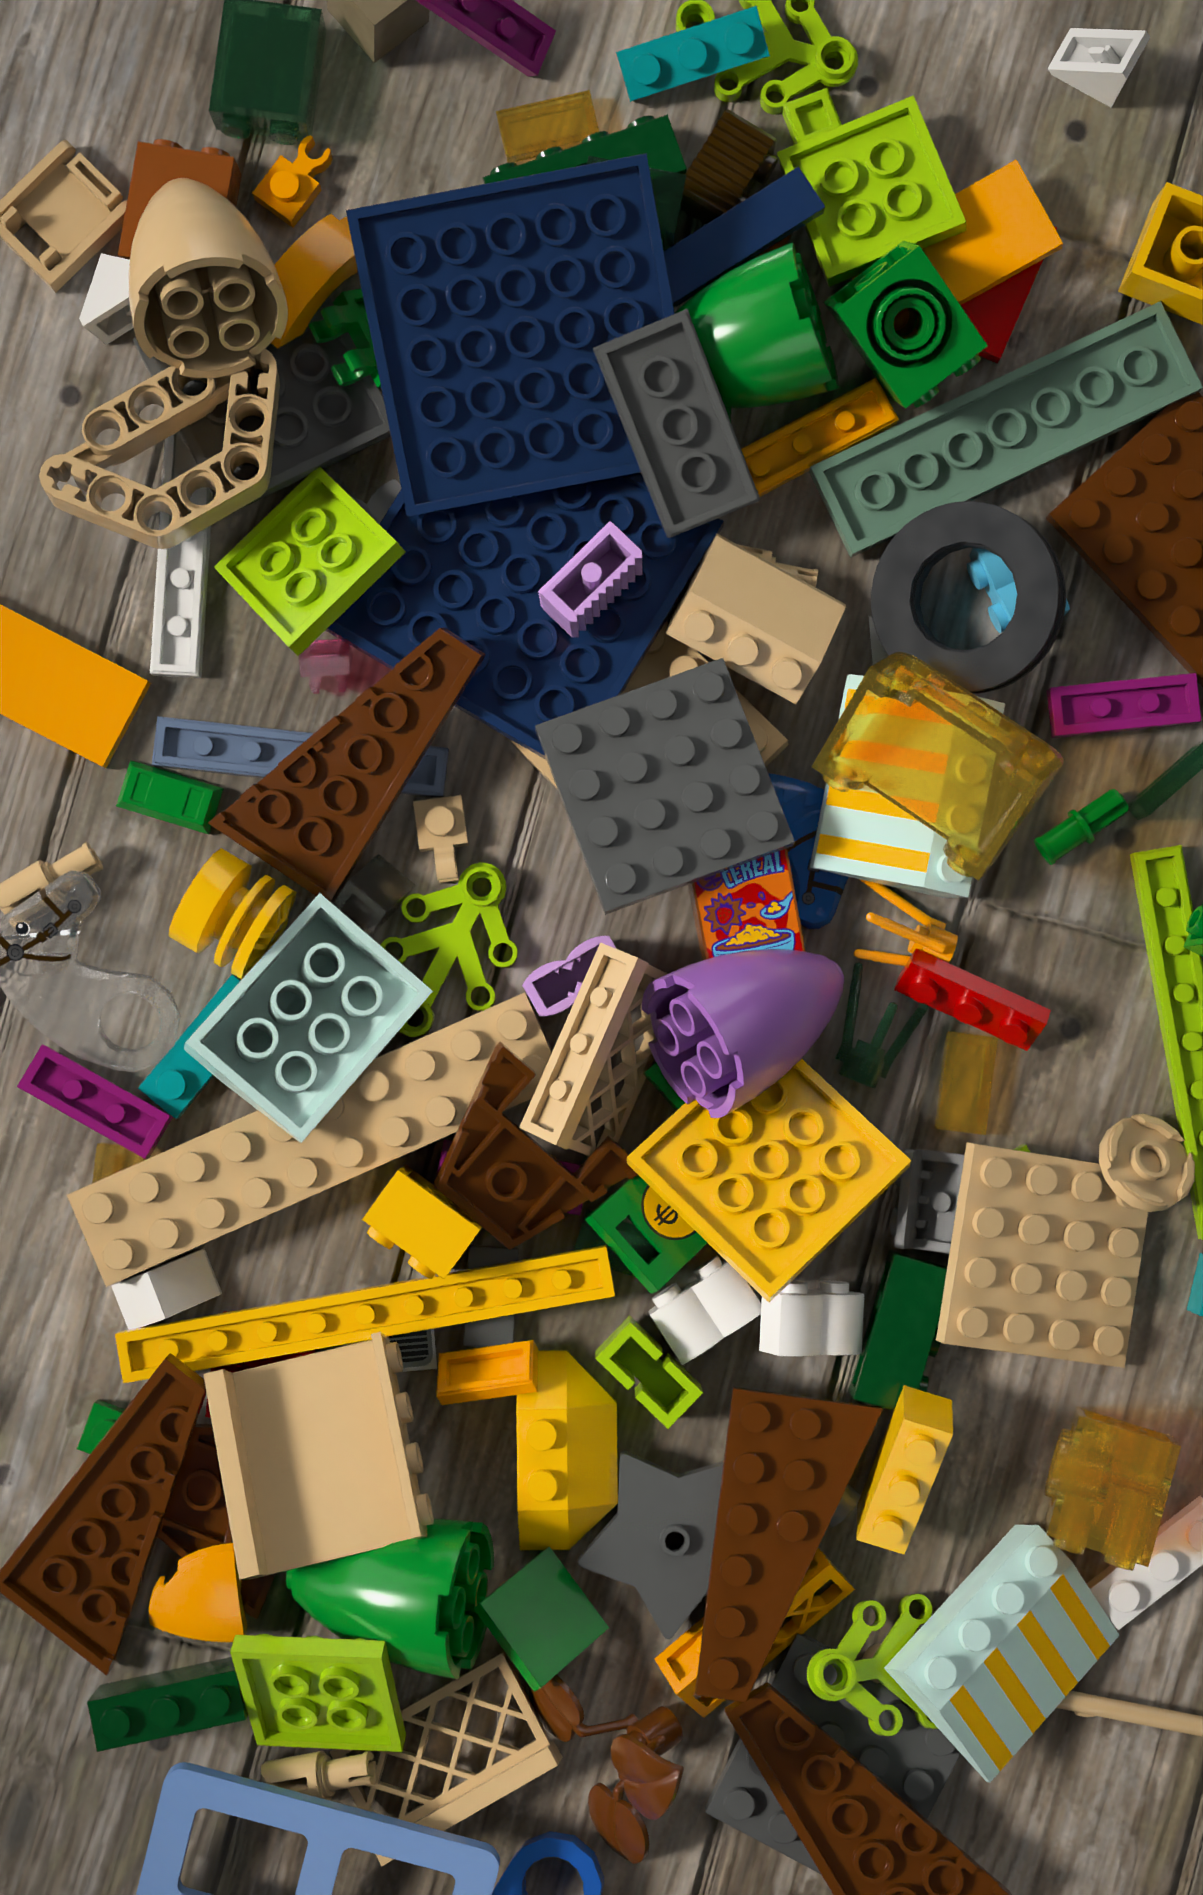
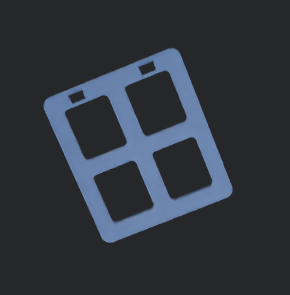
(324, 1823)

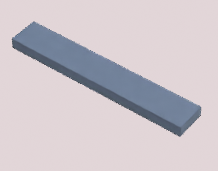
(258, 751)

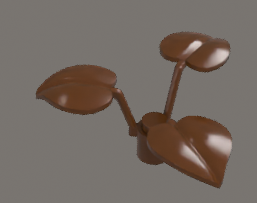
(644, 1775)

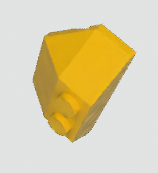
(564, 1454)

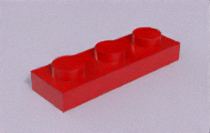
(972, 999)

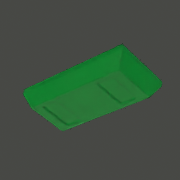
(169, 797)

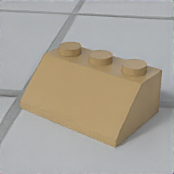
(756, 619)

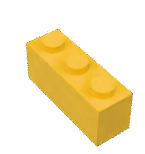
(904, 1469)

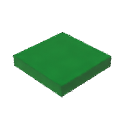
(541, 1618)

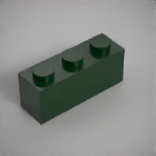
(899, 1331)
(166, 1704)

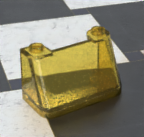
(939, 758)

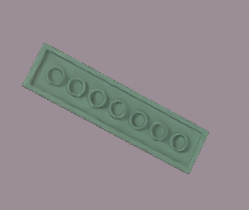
(1006, 428)

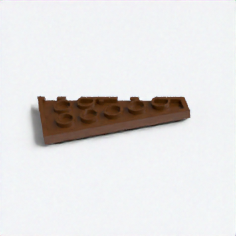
(339, 785)

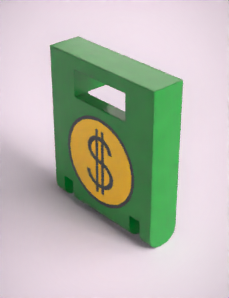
(656, 1222)

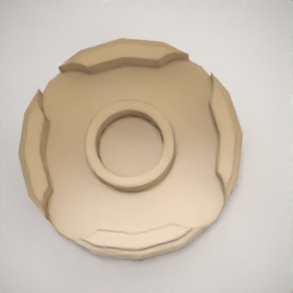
(1146, 1163)

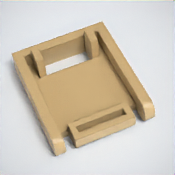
(67, 208)

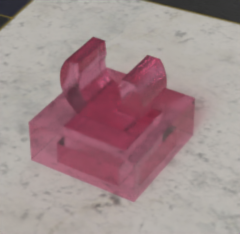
(325, 659)

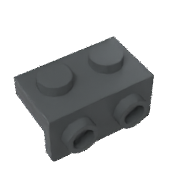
(927, 1200)

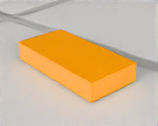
(487, 1372)

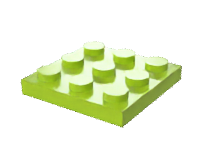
(877, 189)
(309, 560)
(319, 1692)

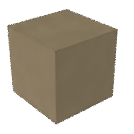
(379, 24)

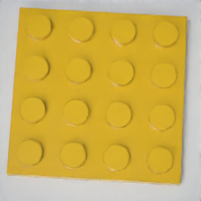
(772, 1175)

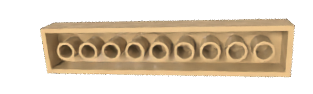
(259, 1168)

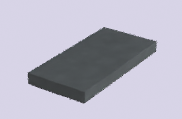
(676, 423)

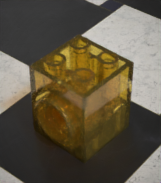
(1109, 1488)

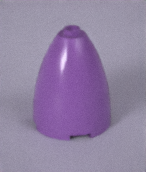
(739, 1022)

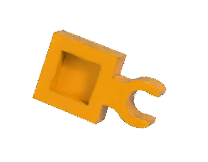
(290, 187)

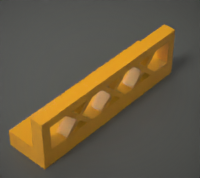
(681, 1658)

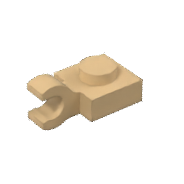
(441, 829)

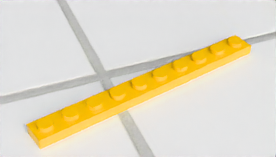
(361, 1312)

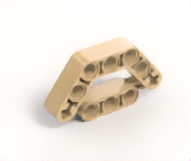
(122, 413)

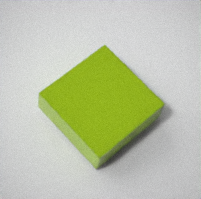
(810, 115)

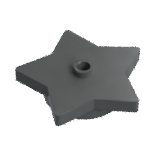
(633, 1542)

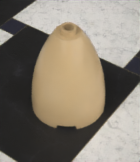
(202, 283)

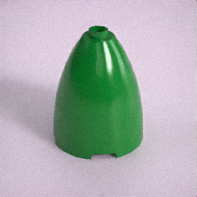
(764, 332)
(409, 1595)

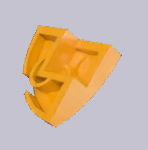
(201, 1597)

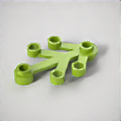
(781, 50)
(456, 939)
(852, 1671)

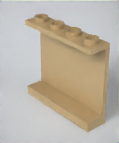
(317, 1457)

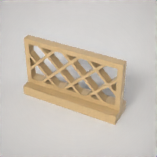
(586, 1052)
(479, 1788)

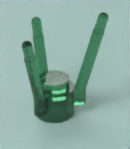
(867, 1060)

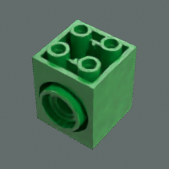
(932, 343)

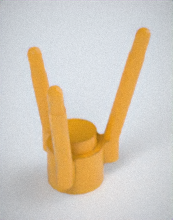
(930, 939)

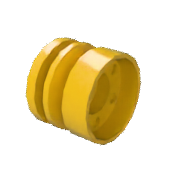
(225, 910)

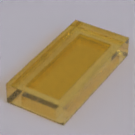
(546, 124)
(966, 1083)

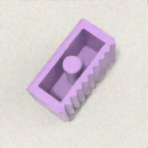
(591, 579)

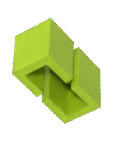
(664, 1384)

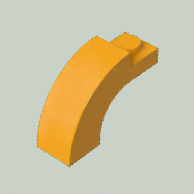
(313, 270)

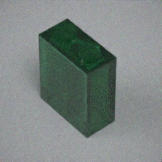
(267, 70)

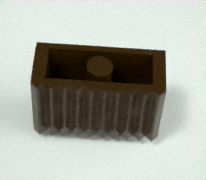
(728, 167)

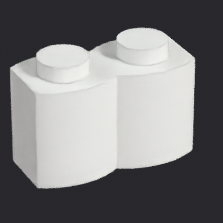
(705, 1309)
(813, 1320)

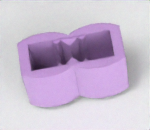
(557, 983)

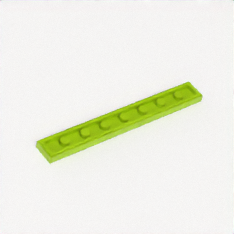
(1178, 992)

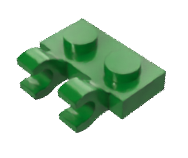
(349, 316)

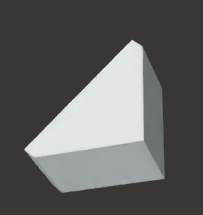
(1098, 60)
(107, 302)
(167, 1290)

